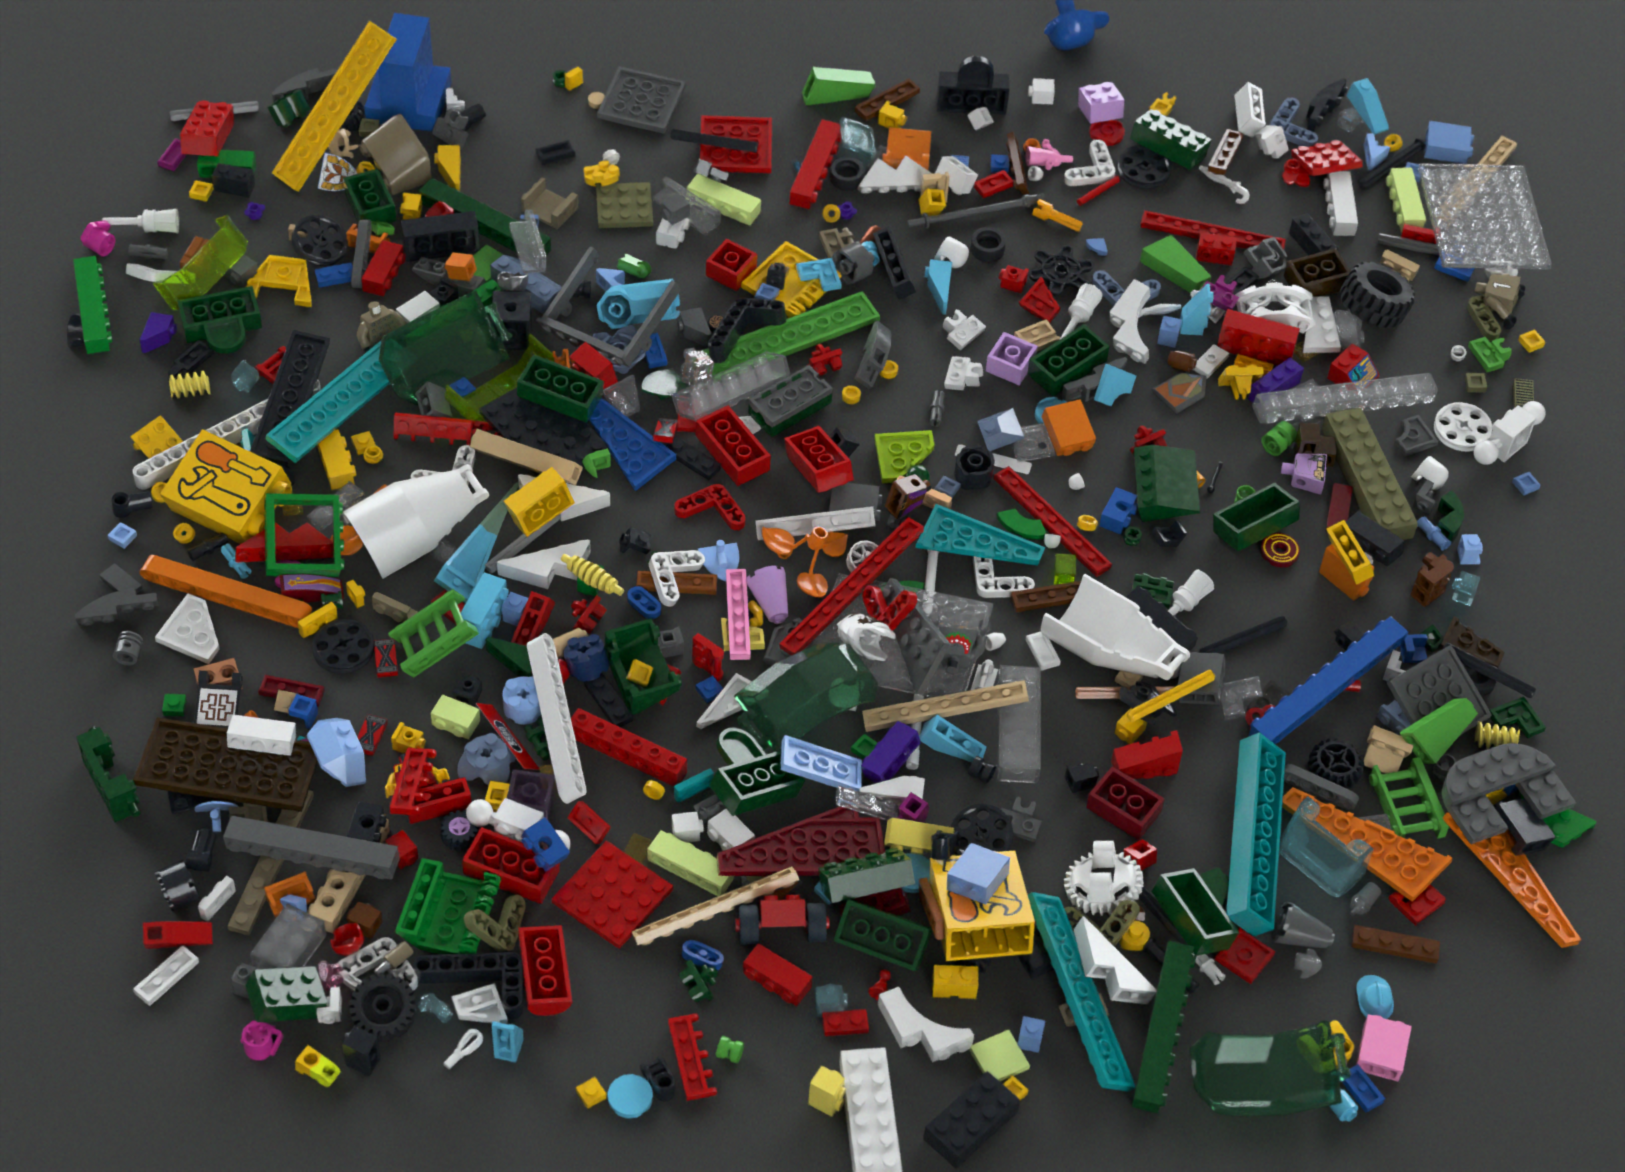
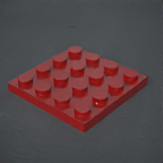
(745, 128)
(612, 894)

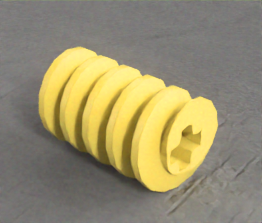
(189, 384)
(1494, 736)

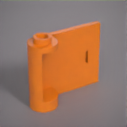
(908, 143)

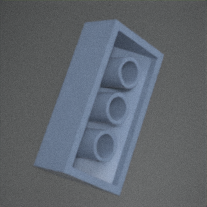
(541, 288)

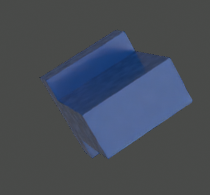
(407, 79)

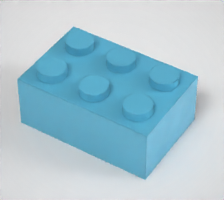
(485, 607)

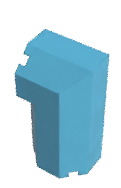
(633, 303)

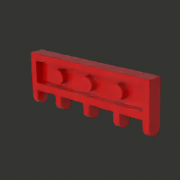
(432, 427)
(410, 780)
(689, 1057)

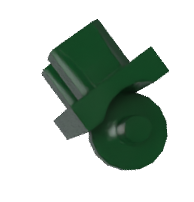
(693, 974)

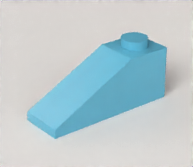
(1367, 103)
(939, 281)
(949, 739)
(506, 1041)

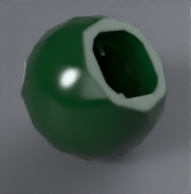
(920, 471)

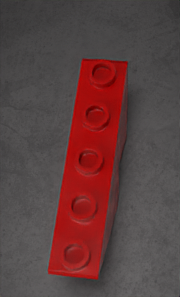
(300, 544)

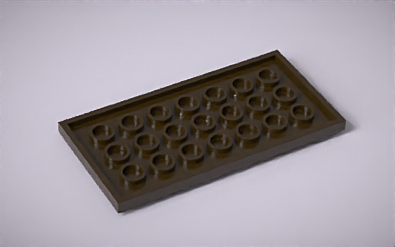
(200, 763)

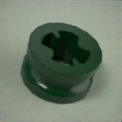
(559, 78)
(1135, 532)

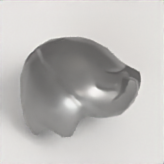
(514, 283)

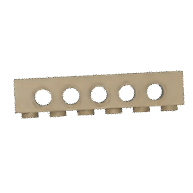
(338, 898)

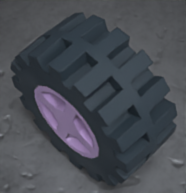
(458, 831)

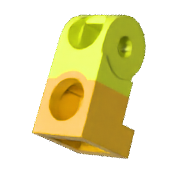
(317, 1066)

